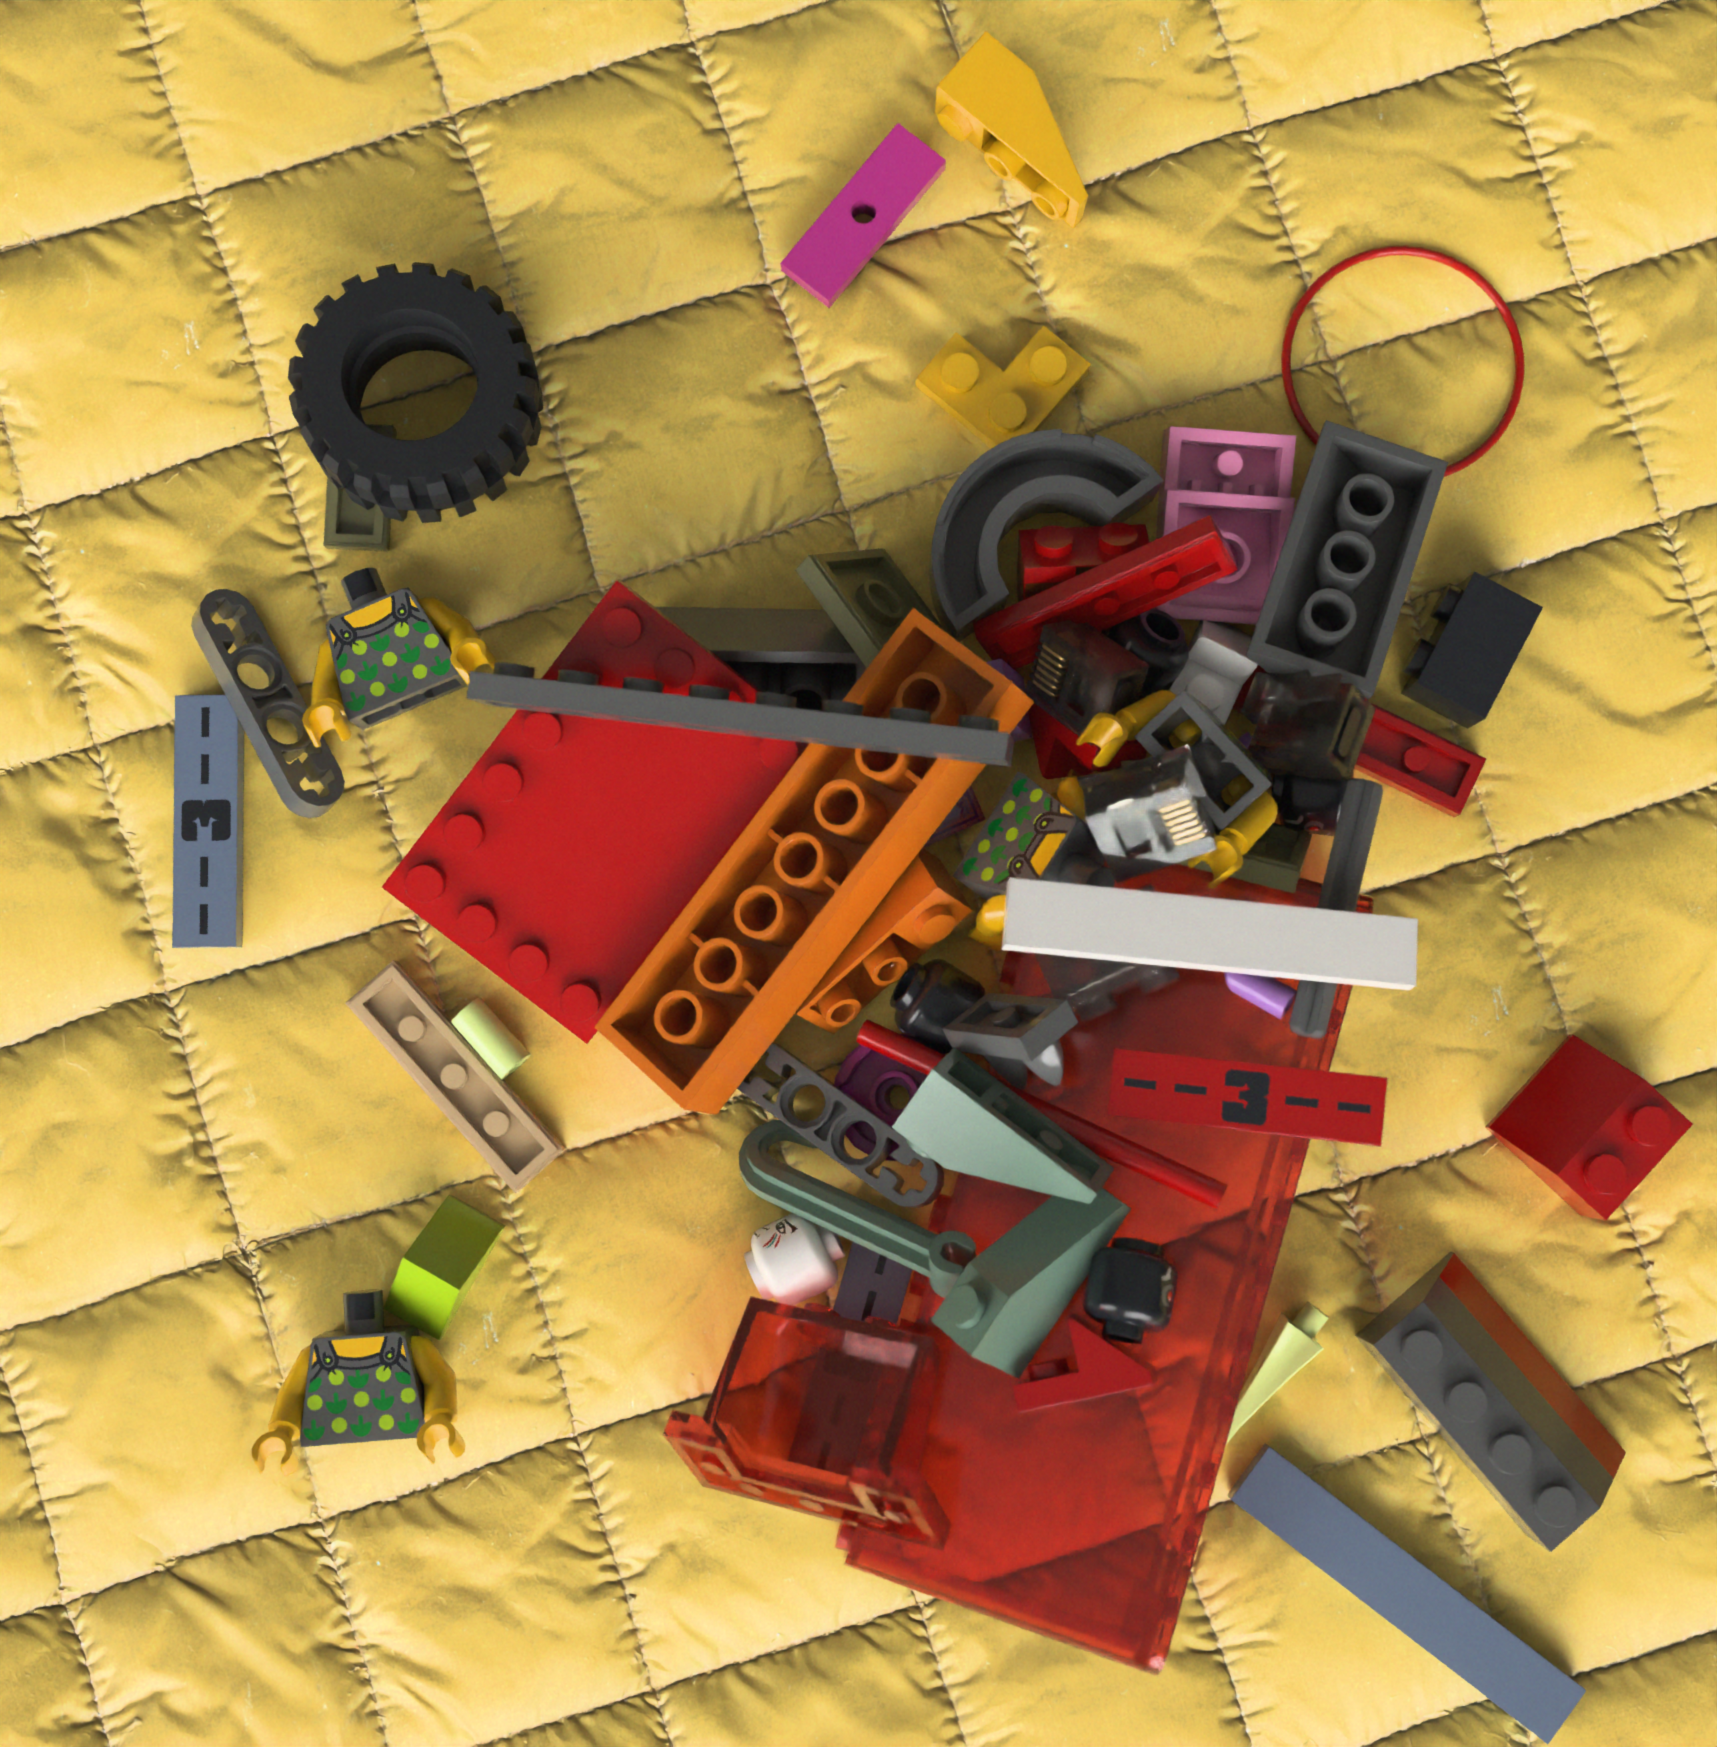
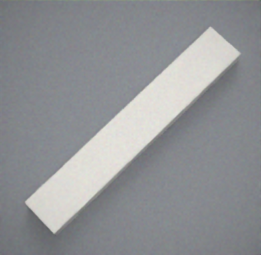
(1210, 934)

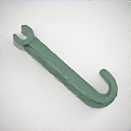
(933, 1255)

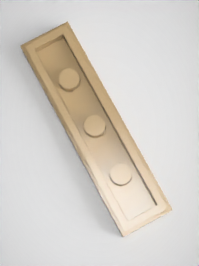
(455, 1076)

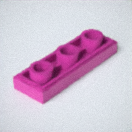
(882, 188)

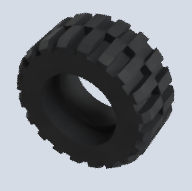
(403, 316)

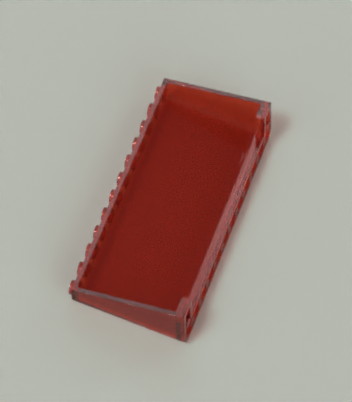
(1097, 1505)

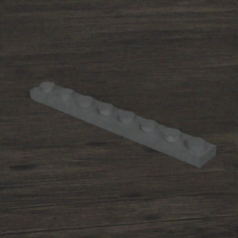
(770, 716)

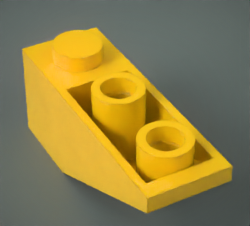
(1005, 115)

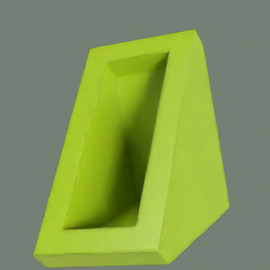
(442, 1266)

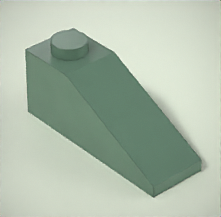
(990, 1132)
(1027, 1279)

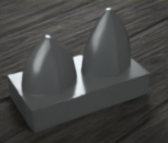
(1015, 1035)

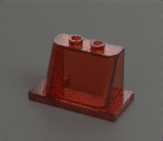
(821, 1420)

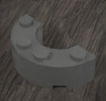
(1010, 484)

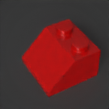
(1588, 1127)

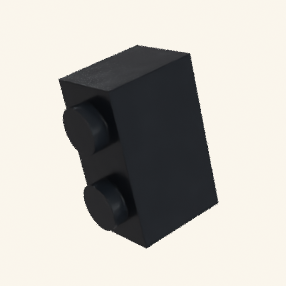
(1470, 649)

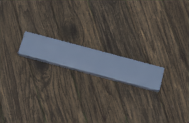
(1406, 1593)

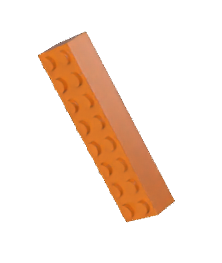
(803, 877)

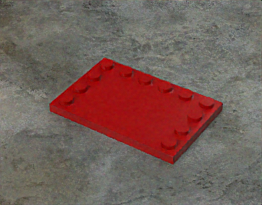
(589, 831)

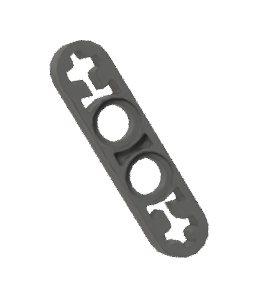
(259, 705)
(830, 1127)

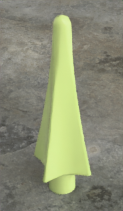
(1285, 1353)

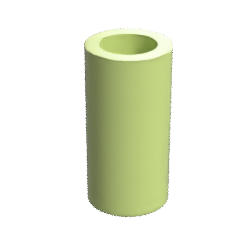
(490, 1038)

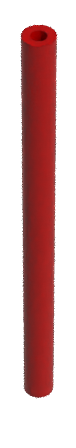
(1094, 1137)

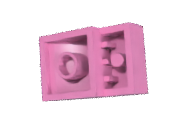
(1247, 492)

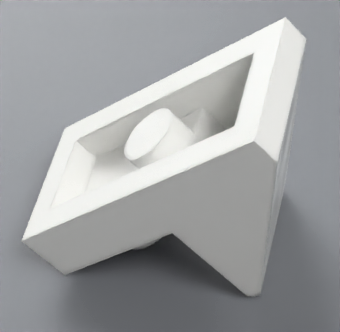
(1216, 666)

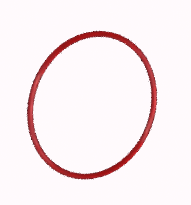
(1432, 255)

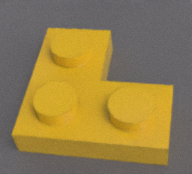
(1000, 402)

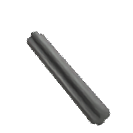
(1339, 893)

